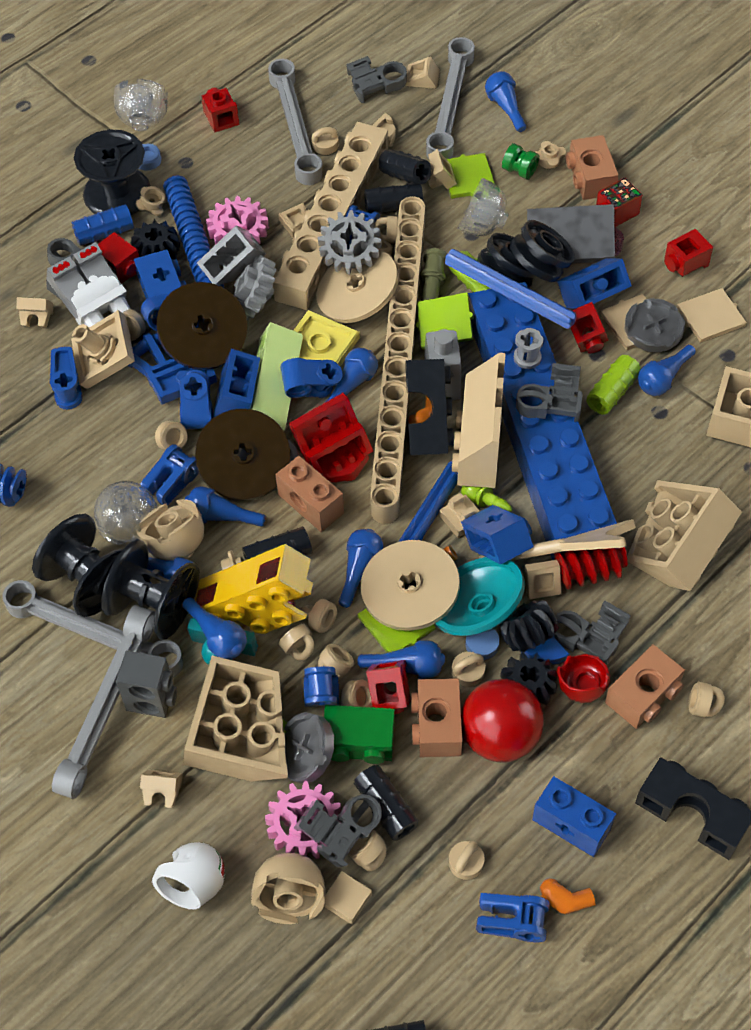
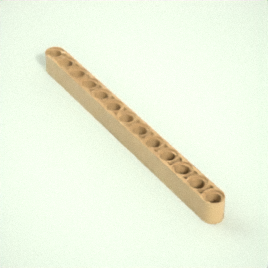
(398, 349)

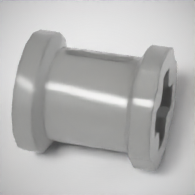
(533, 350)

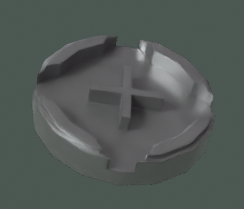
(654, 325)
(308, 746)

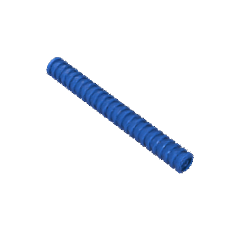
(188, 224)

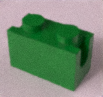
(361, 733)

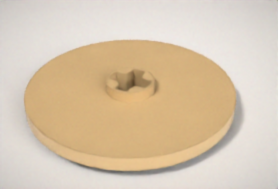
(345, 302)
(417, 606)

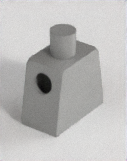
(232, 252)
(444, 345)

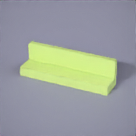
(274, 348)

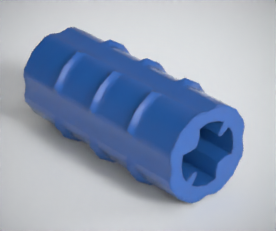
(102, 224)

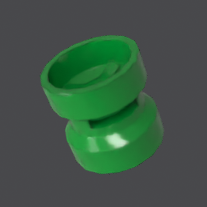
(520, 161)

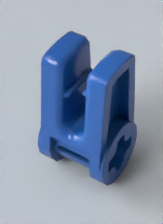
(64, 378)
(171, 474)
(516, 927)

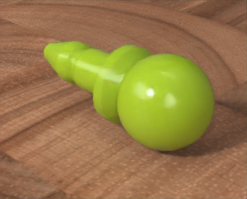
(484, 496)

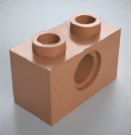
(591, 165)
(310, 493)
(650, 669)
(439, 737)

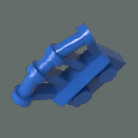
(166, 375)

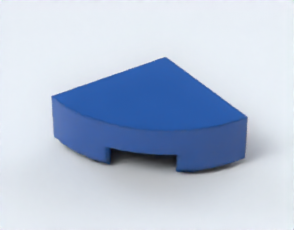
(550, 650)

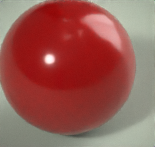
(502, 720)

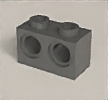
(146, 684)

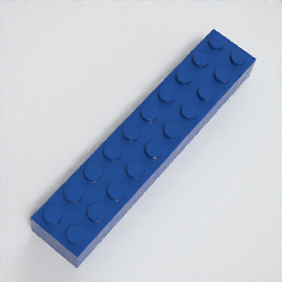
(548, 450)

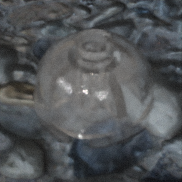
(140, 104)
(485, 210)
(121, 509)

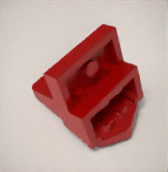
(333, 440)

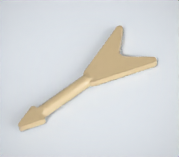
(596, 539)

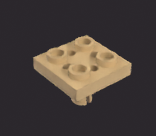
(101, 343)

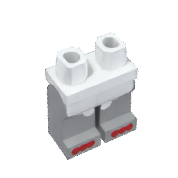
(87, 286)

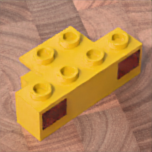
(259, 590)

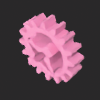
(238, 214)
(290, 810)

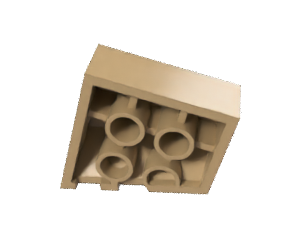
(480, 425)
(682, 532)
(238, 723)

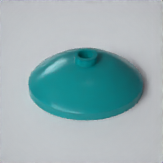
(485, 597)

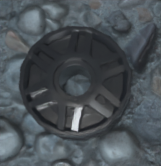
(542, 251)
(501, 259)

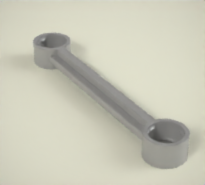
(451, 95)
(295, 122)
(81, 625)
(73, 771)

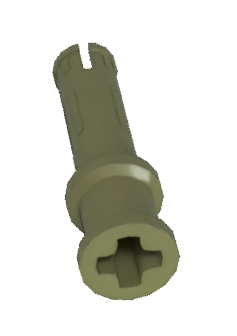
(433, 274)

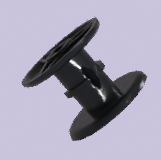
(111, 165)
(70, 552)
(130, 581)

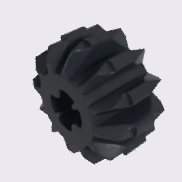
(156, 238)
(529, 626)
(535, 674)

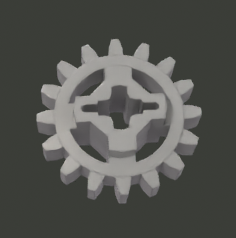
(361, 247)
(255, 285)

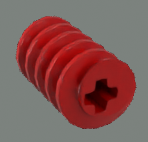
(590, 563)

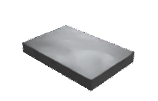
(585, 228)

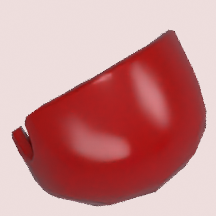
(583, 678)

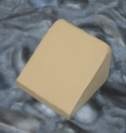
(423, 74)

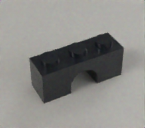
(430, 379)
(672, 787)

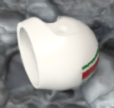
(196, 867)

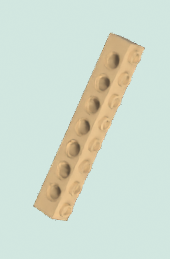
(343, 186)

